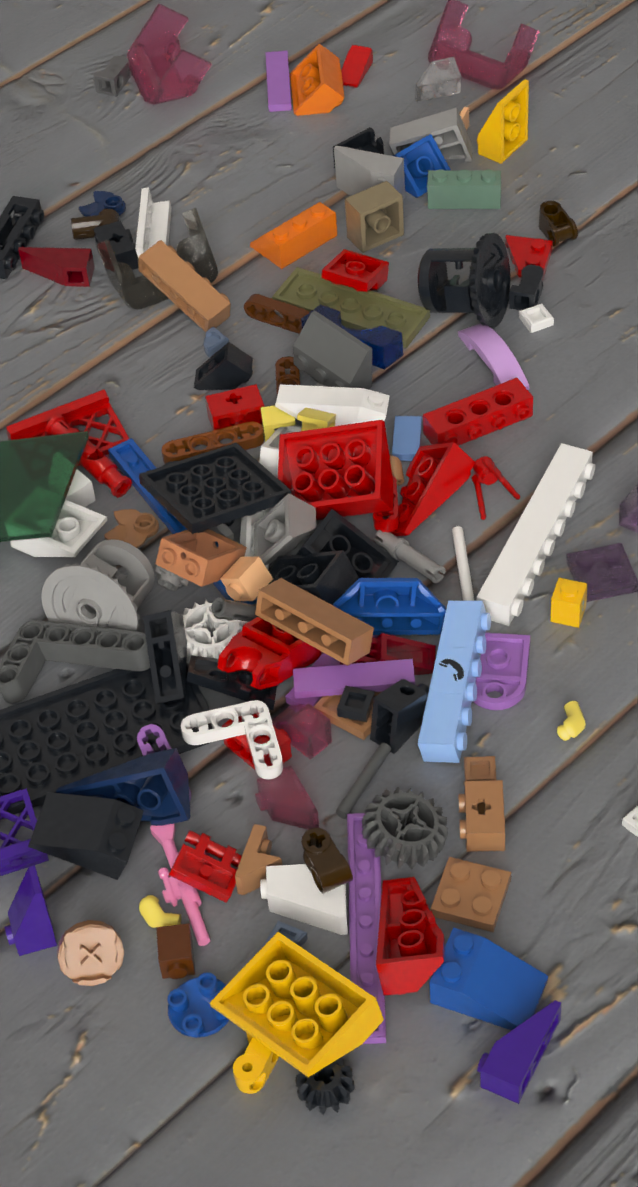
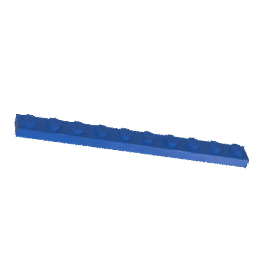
(132, 462)

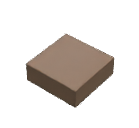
(480, 768)

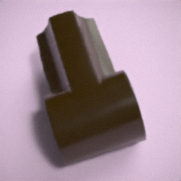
(83, 226)

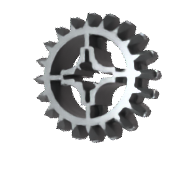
(418, 840)

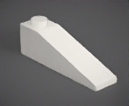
(348, 404)

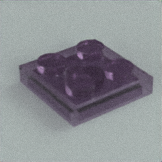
(604, 571)

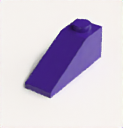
(29, 917)
(518, 1053)

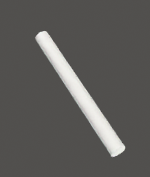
(462, 564)

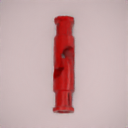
(93, 459)

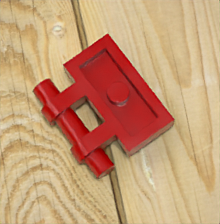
(204, 871)

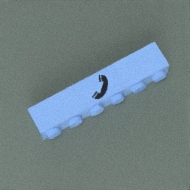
(454, 682)

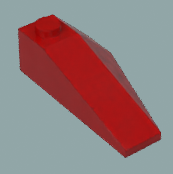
(433, 477)
(408, 938)

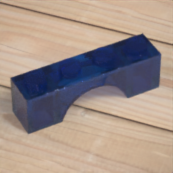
(385, 342)

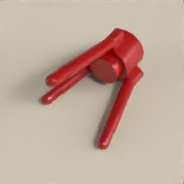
(488, 474)

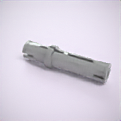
(401, 550)

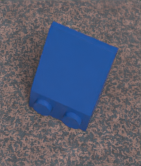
(486, 981)

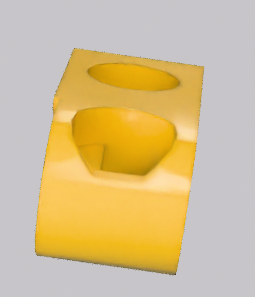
(254, 1066)

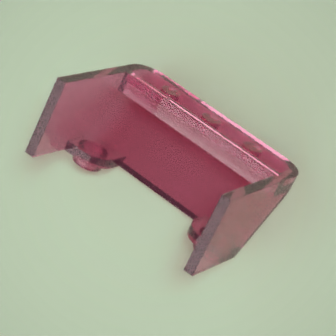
(455, 41)
(153, 55)

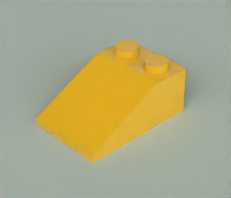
(506, 125)

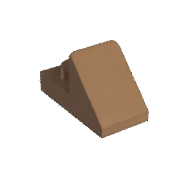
(254, 861)

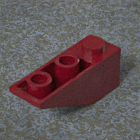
(60, 265)

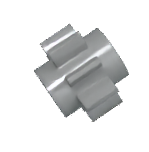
(169, 580)

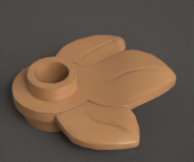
(133, 527)

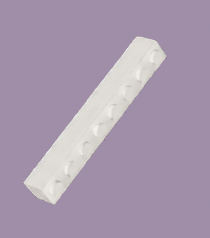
(536, 533)

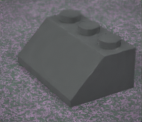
(332, 354)

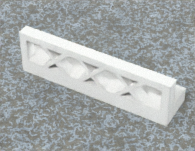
(152, 222)

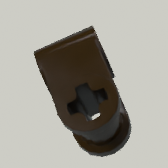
(556, 223)
(324, 860)

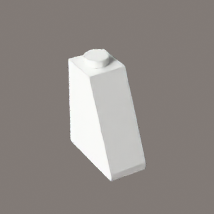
(296, 896)

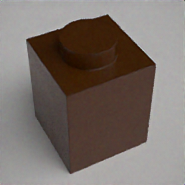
(175, 951)

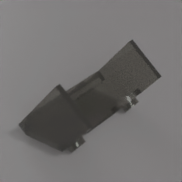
(139, 291)

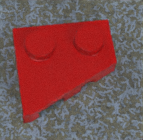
(528, 251)

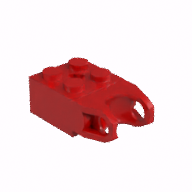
(266, 653)

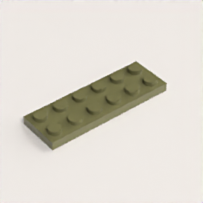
(357, 308)

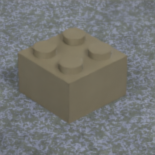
(374, 216)

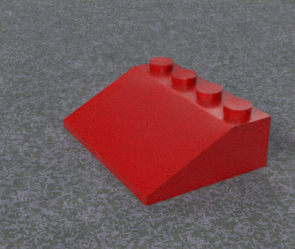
(339, 468)

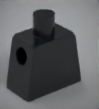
(398, 713)

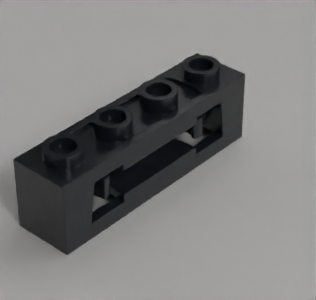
(18, 230)

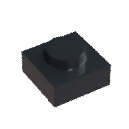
(355, 703)

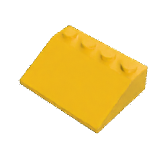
(298, 1006)

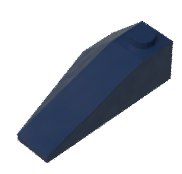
(151, 782)

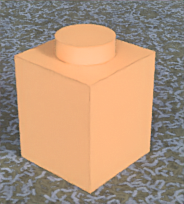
(246, 578)

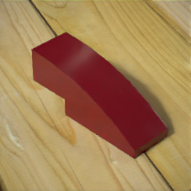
(391, 647)

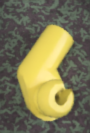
(573, 724)
(154, 915)

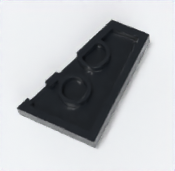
(205, 673)

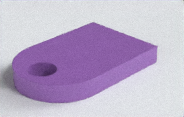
(503, 670)

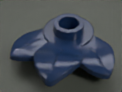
(103, 200)

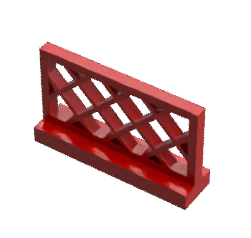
(77, 412)

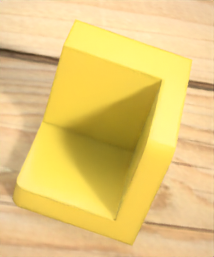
(274, 418)
(315, 419)

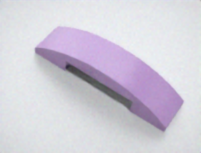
(494, 353)

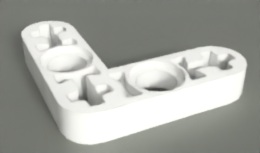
(250, 726)

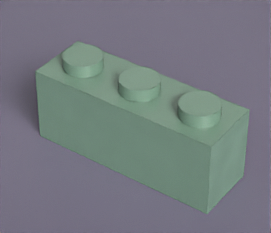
(464, 189)

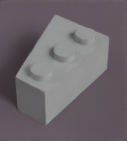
(444, 127)

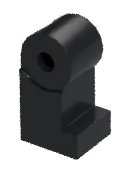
(529, 289)

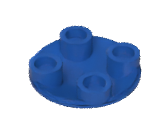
(191, 1008)

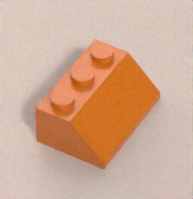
(317, 83)
(298, 236)

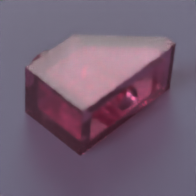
(306, 727)
(287, 800)

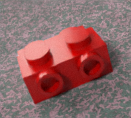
(356, 271)

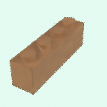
(184, 286)
(314, 621)

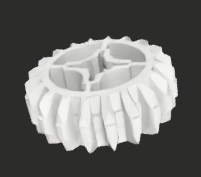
(199, 624)

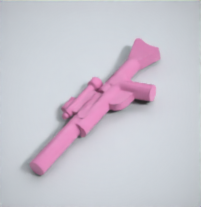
(177, 889)

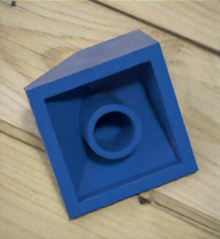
(418, 159)

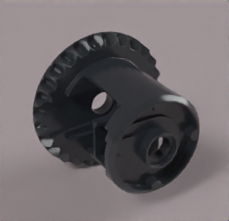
(482, 294)

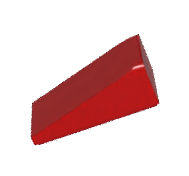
(356, 65)

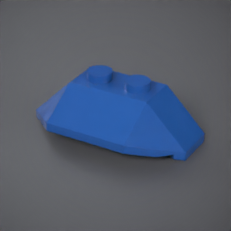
(394, 606)

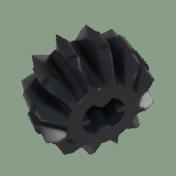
(337, 1087)

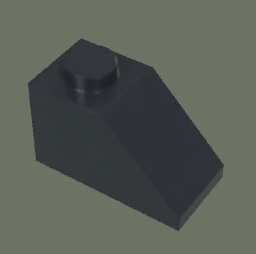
(224, 369)

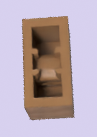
(484, 816)

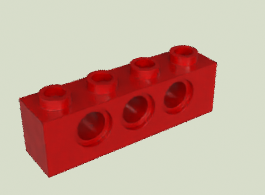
(479, 414)

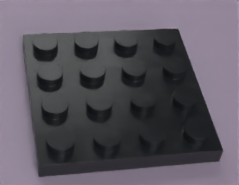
(214, 487)

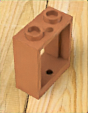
(197, 556)

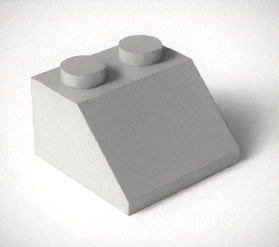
(283, 528)

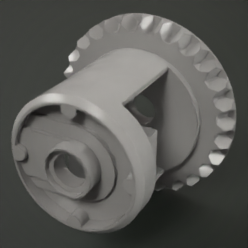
(101, 587)

